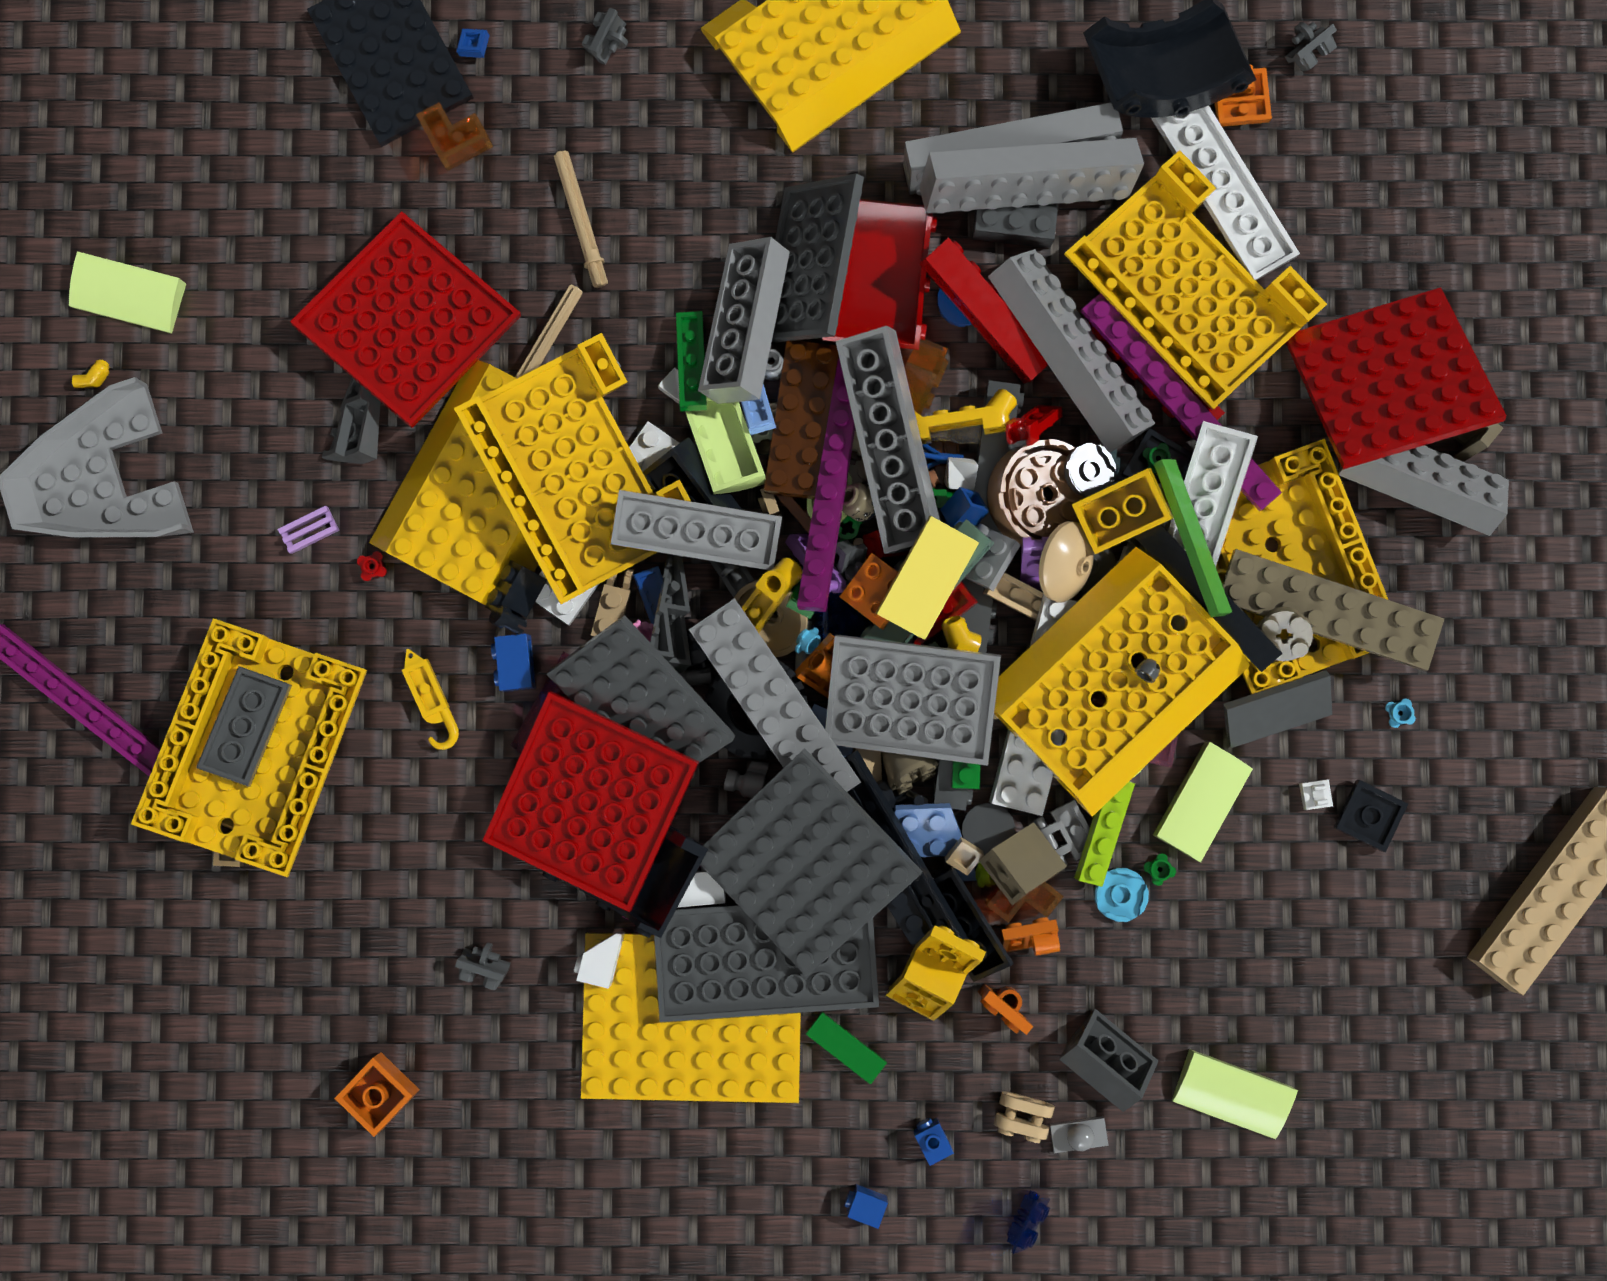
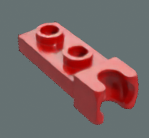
(1032, 424)
(957, 604)

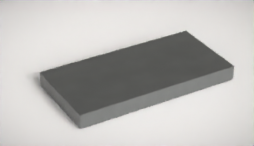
(1278, 709)
(244, 726)

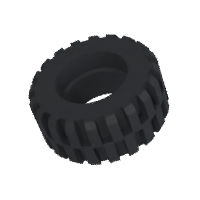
(745, 743)

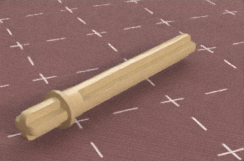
(593, 261)
(551, 330)

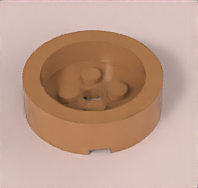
(1017, 490)

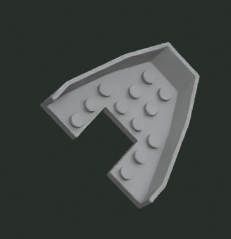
(71, 478)

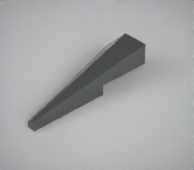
(357, 429)
(669, 626)

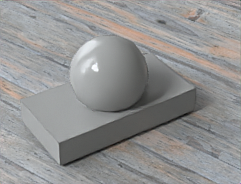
(1078, 1134)

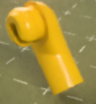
(94, 377)

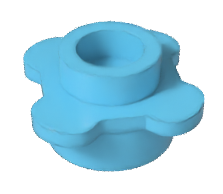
(807, 641)
(1407, 713)

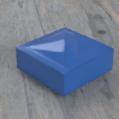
(473, 43)

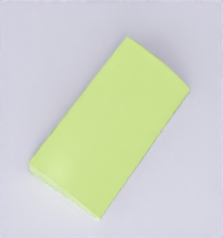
(125, 292)
(726, 447)
(1203, 801)
(1234, 1094)

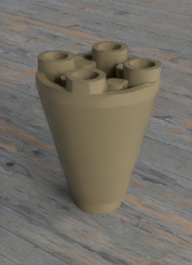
(907, 769)

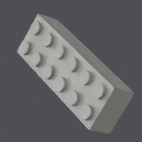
(744, 321)
(1438, 486)

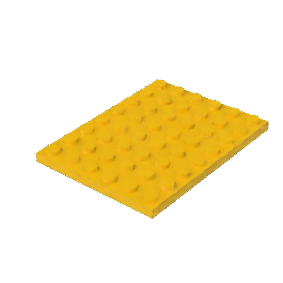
(716, 1059)

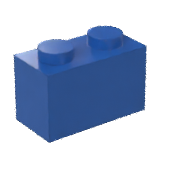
(514, 662)

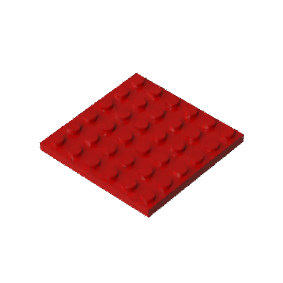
(406, 319)
(1394, 378)
(590, 801)

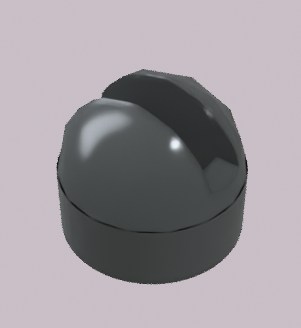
(1148, 670)

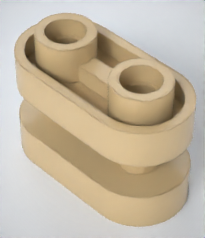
(1009, 1123)

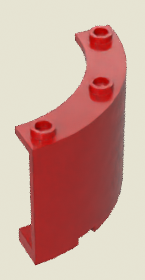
(885, 272)

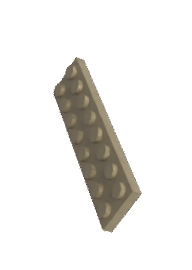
(1334, 609)

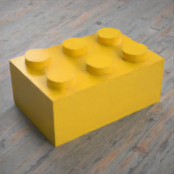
(1122, 511)

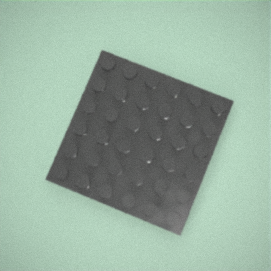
(807, 863)

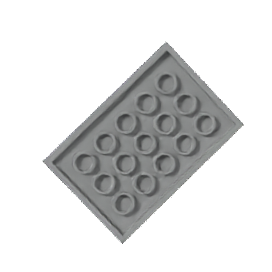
(912, 699)

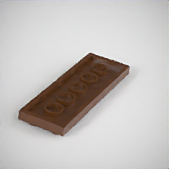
(801, 419)

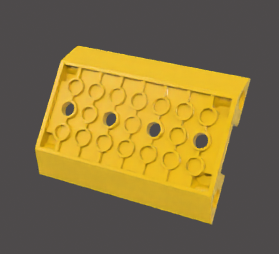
(1314, 535)
(1093, 653)
(282, 797)

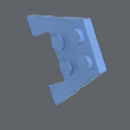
(931, 830)

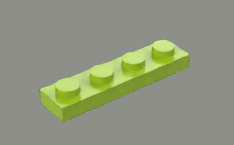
(1103, 838)

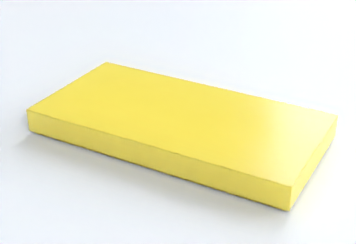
(927, 577)

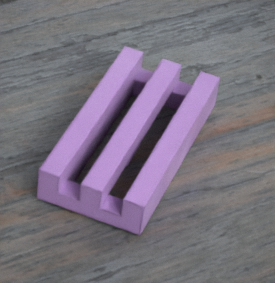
(287, 539)

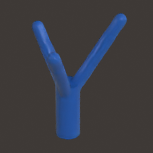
(939, 458)

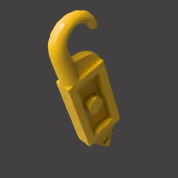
(429, 697)

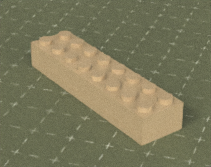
(1548, 900)

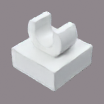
(1316, 794)

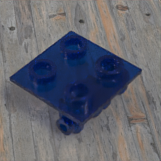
(1026, 1235)

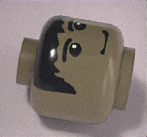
(858, 502)

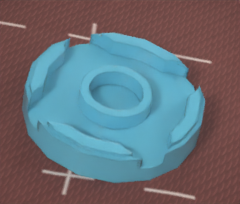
(1122, 895)

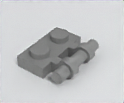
(1072, 827)

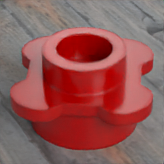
(379, 567)

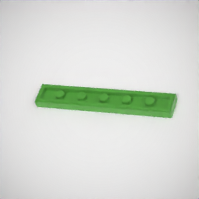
(1192, 538)

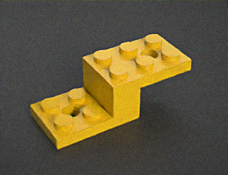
(935, 972)

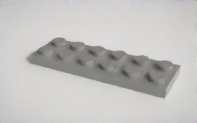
(696, 530)

